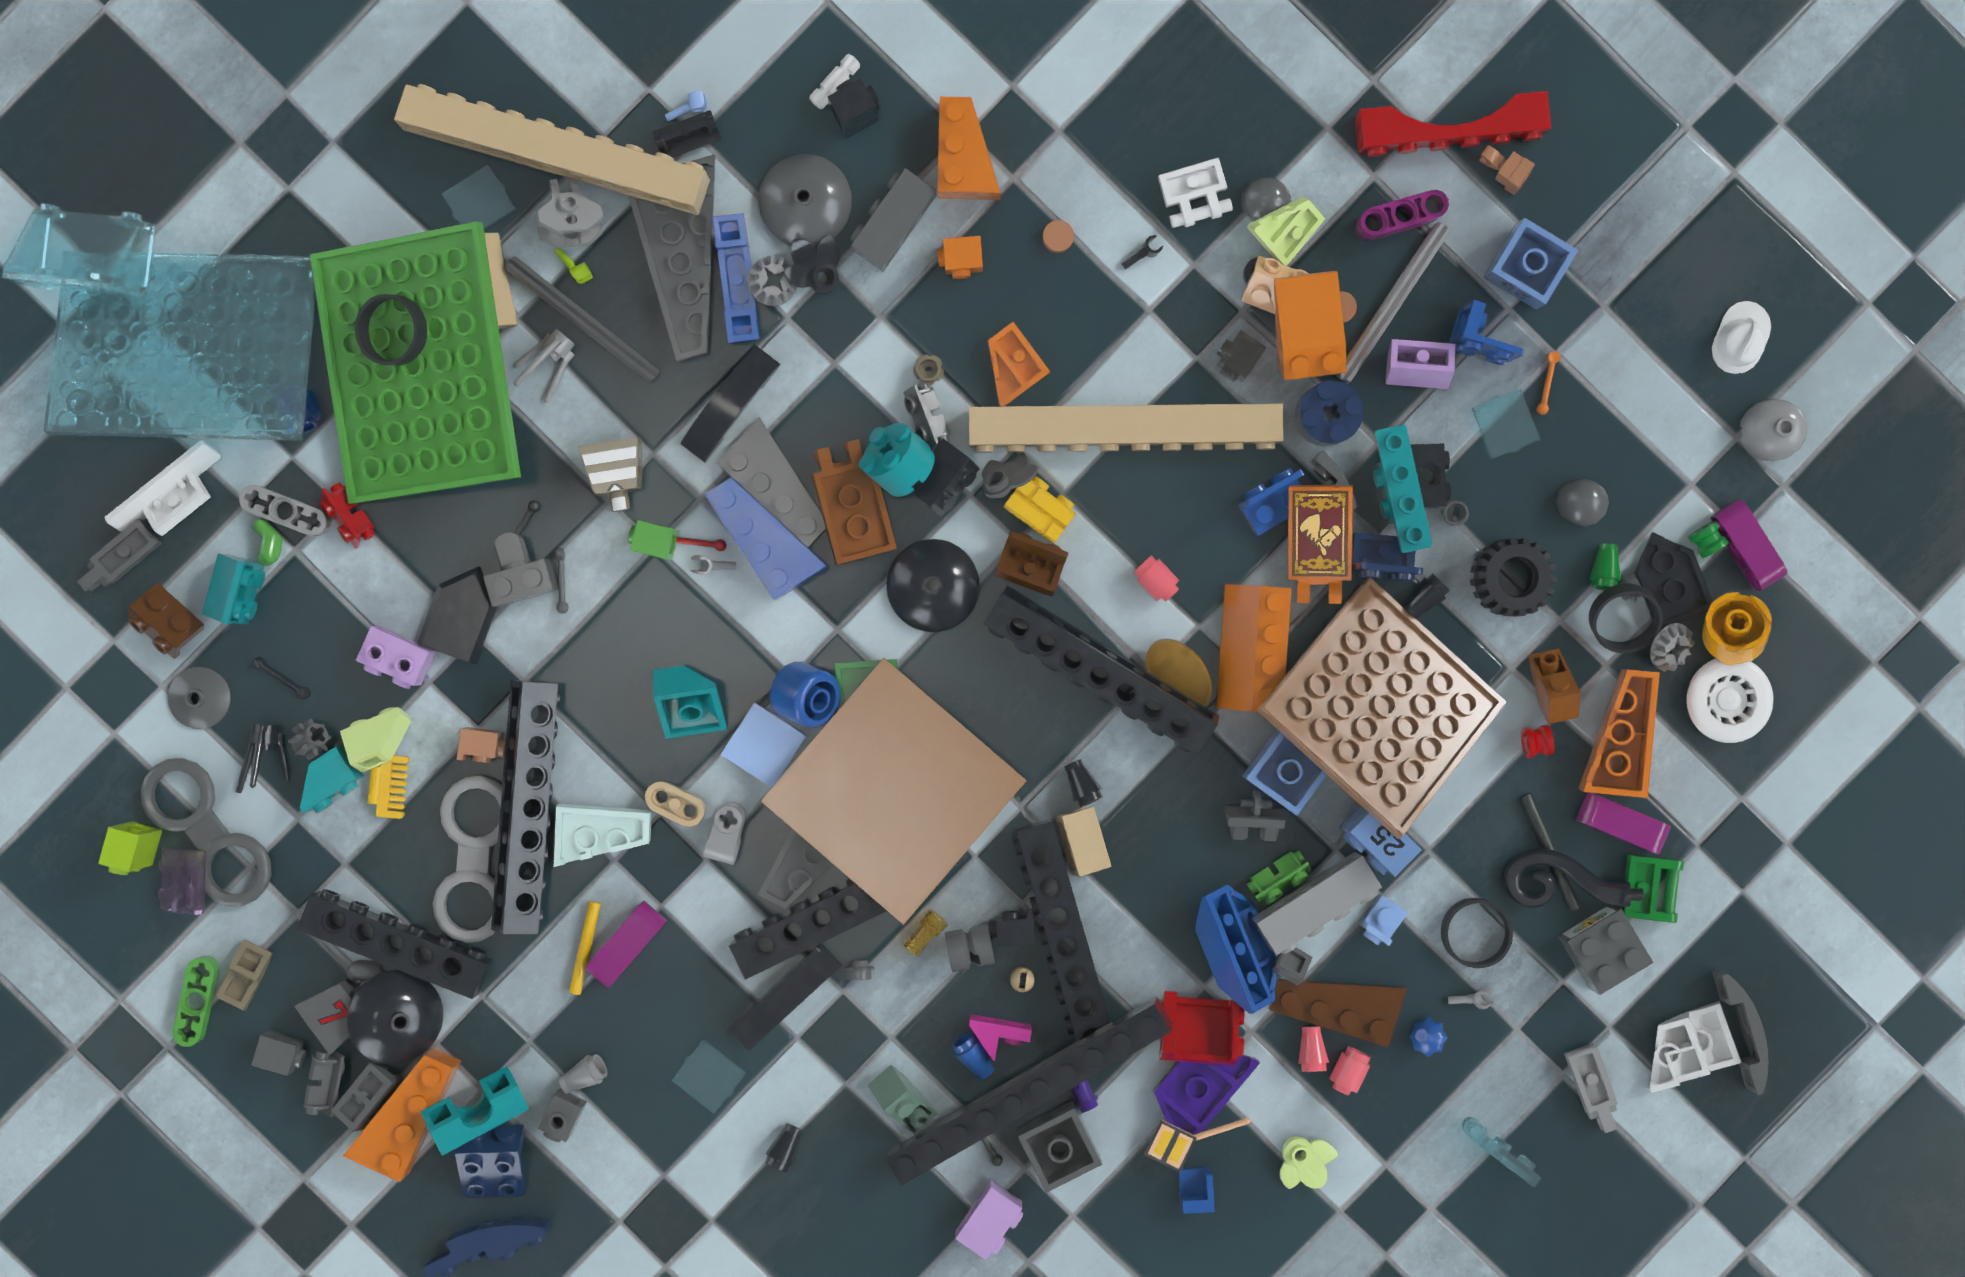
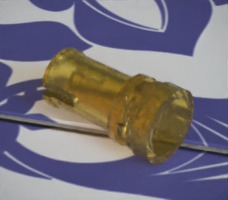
(930, 927)

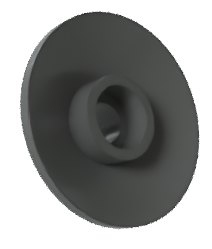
(213, 694)

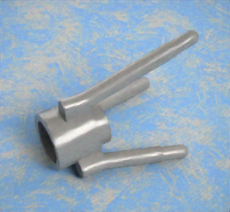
(553, 345)

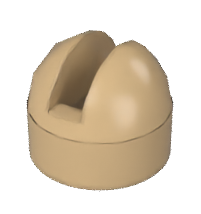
(1015, 979)

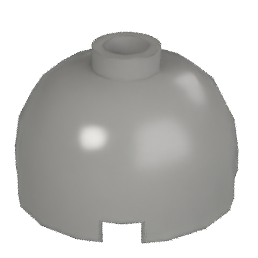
(1773, 430)

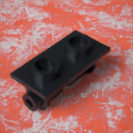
(687, 135)

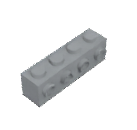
(1316, 903)

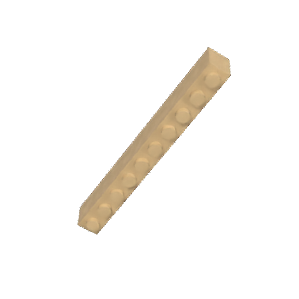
(552, 149)
(1125, 426)

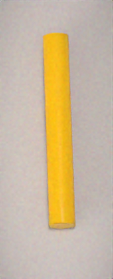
(584, 947)

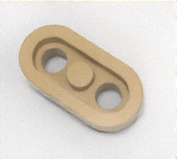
(675, 805)

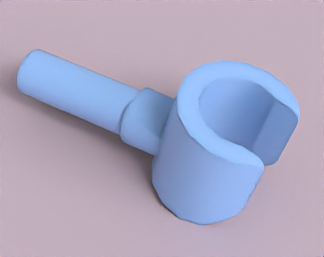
(696, 104)

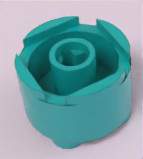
(897, 459)

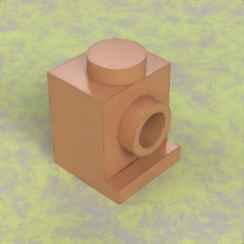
(481, 744)

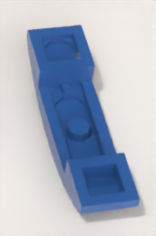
(734, 265)

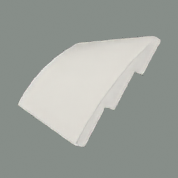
(1692, 1047)

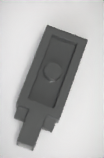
(119, 556)

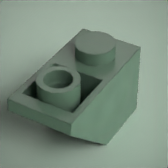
(902, 1099)

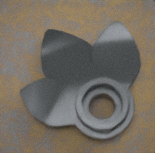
(1002, 478)

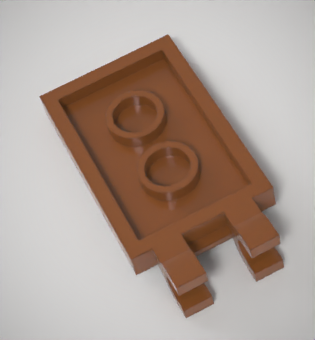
(851, 506)

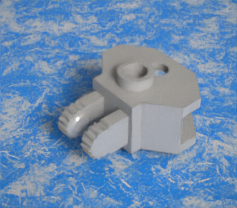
(567, 215)

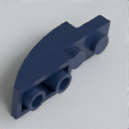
(495, 1237)

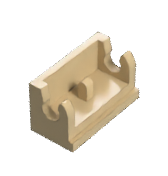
(1083, 841)

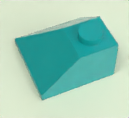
(686, 702)

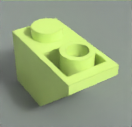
(376, 739)

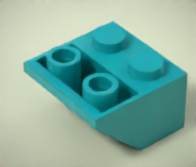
(233, 589)

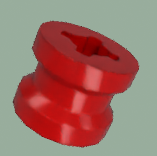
(1537, 741)

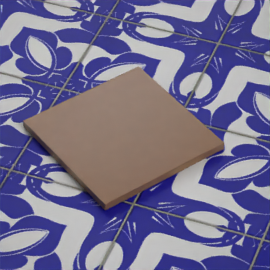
(1382, 707)
(893, 791)

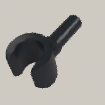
(1142, 253)

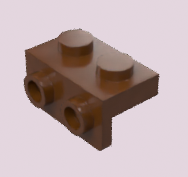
(1031, 563)
(164, 620)

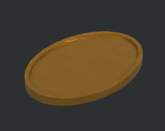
(1180, 668)

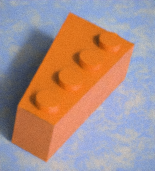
(1625, 739)

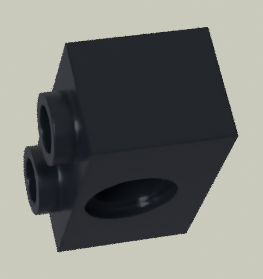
(1436, 460)

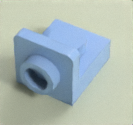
(1382, 920)

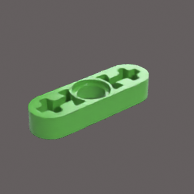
(200, 1024)

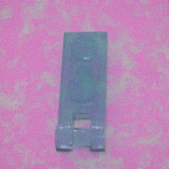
(1500, 1150)

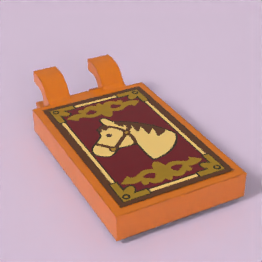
(1320, 538)

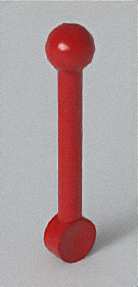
(719, 545)

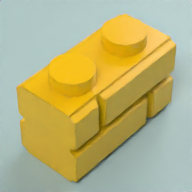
(1040, 509)

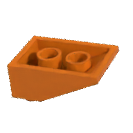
(1309, 325)

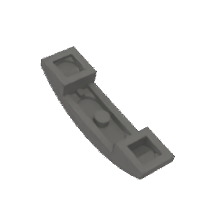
(1755, 1066)

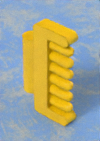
(381, 787)

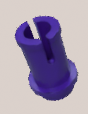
(1084, 1096)

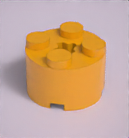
(1729, 643)

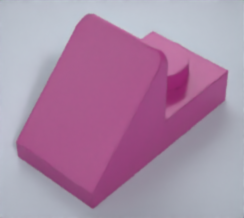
(990, 1029)

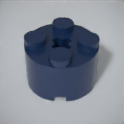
(1346, 408)

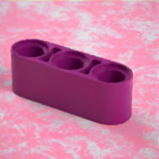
(1413, 205)
(1749, 545)
(1623, 823)
(625, 944)

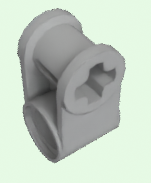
(724, 838)

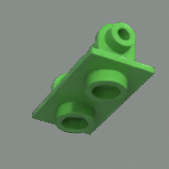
(1290, 873)

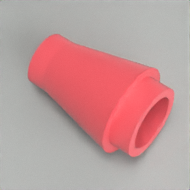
(1312, 1050)

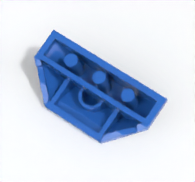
(1236, 948)

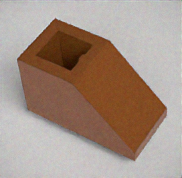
(1554, 686)

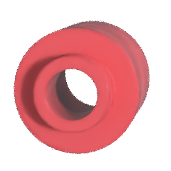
(1157, 579)
(1350, 1071)

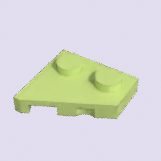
(1287, 229)

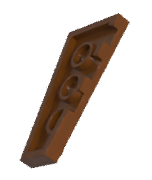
(1351, 1009)

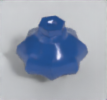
(1428, 1036)

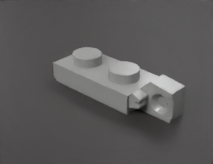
(1593, 1085)

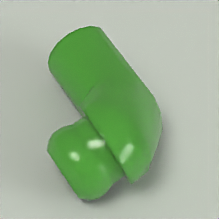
(271, 542)

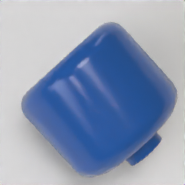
(805, 694)

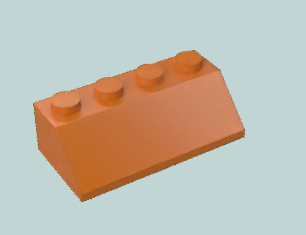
(1252, 645)

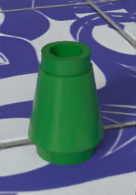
(1606, 567)

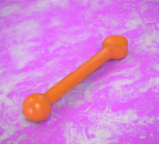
(1552, 358)

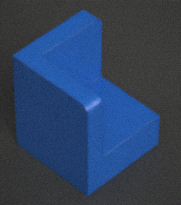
(1196, 1190)

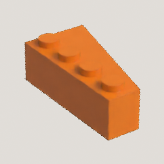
(398, 1129)

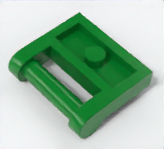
(1645, 874)

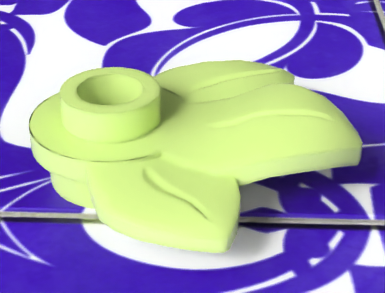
(1308, 1165)

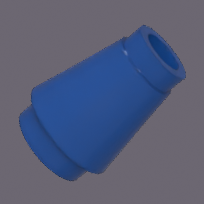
(973, 1055)

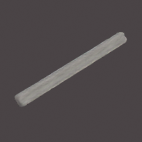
(1394, 301)

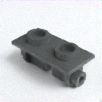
(919, 403)
(328, 1071)

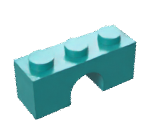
(456, 1125)

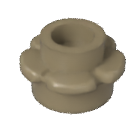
(928, 361)

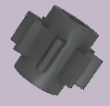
(309, 739)

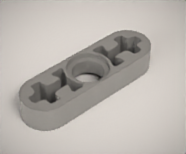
(260, 510)

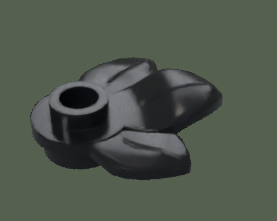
(811, 260)

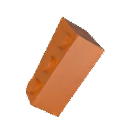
(962, 153)

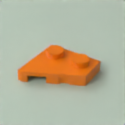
(1014, 364)

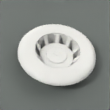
(1729, 700)

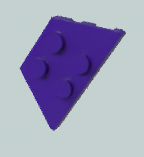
(1197, 1091)

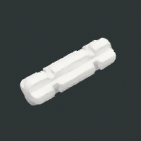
(848, 66)

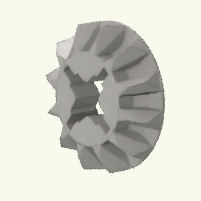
(757, 279)
(1665, 642)

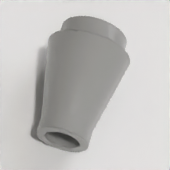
(584, 1074)

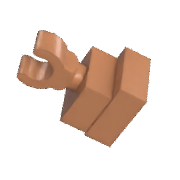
(1511, 172)

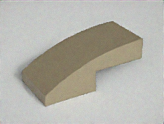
(244, 975)

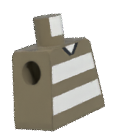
(614, 469)

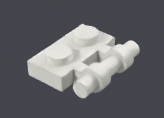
(1193, 183)

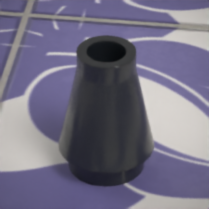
(1427, 595)
(1083, 785)
(784, 1148)

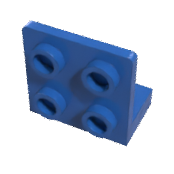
(1465, 337)
(1269, 505)

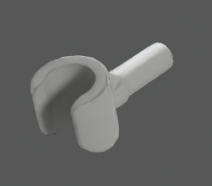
(708, 565)
(1473, 998)

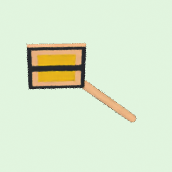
(1172, 1145)

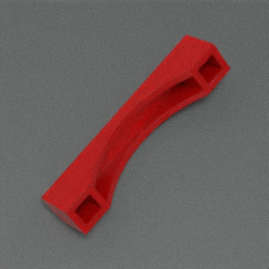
(1389, 129)

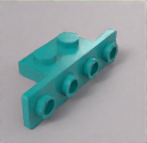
(1401, 489)

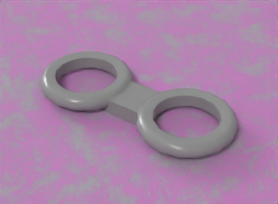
(472, 859)

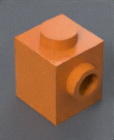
(961, 256)

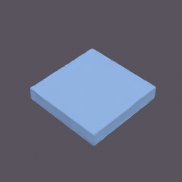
(763, 745)

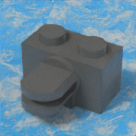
(518, 574)

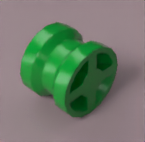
(1708, 539)

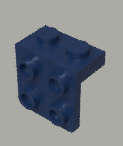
(1381, 554)
(493, 1163)

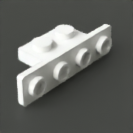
(169, 494)

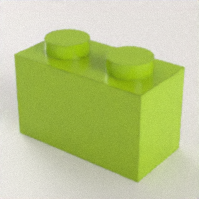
(130, 847)

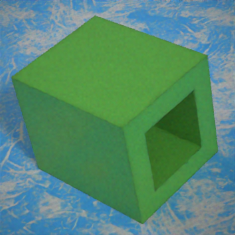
(653, 539)

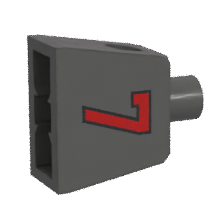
(327, 1014)

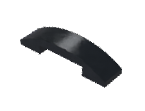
(729, 403)

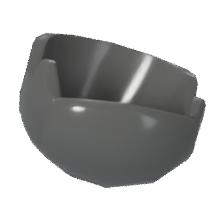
(1264, 197)
(1582, 502)

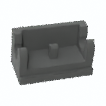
(366, 1096)

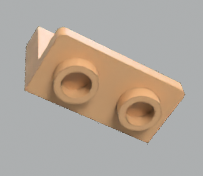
(1260, 287)

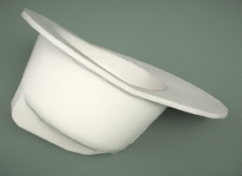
(1741, 337)

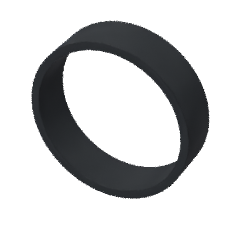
(362, 329)
(1634, 644)
(1507, 939)

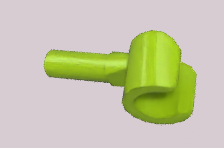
(580, 272)

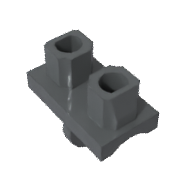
(1254, 813)

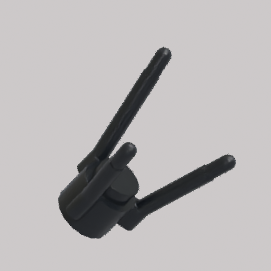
(262, 738)

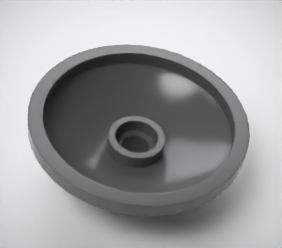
(820, 215)

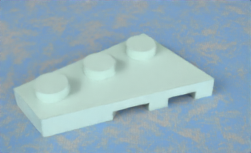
(596, 830)

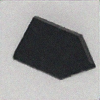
(1673, 579)
(459, 617)

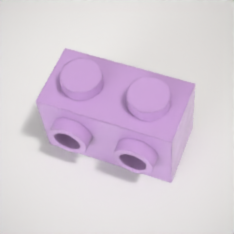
(1420, 364)
(395, 656)
(989, 1220)

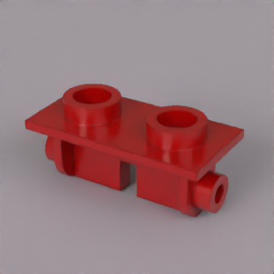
(350, 526)

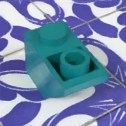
(327, 778)

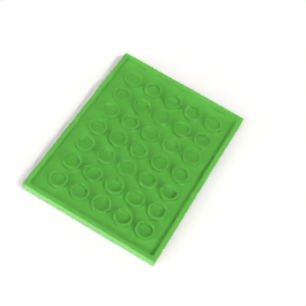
(446, 411)

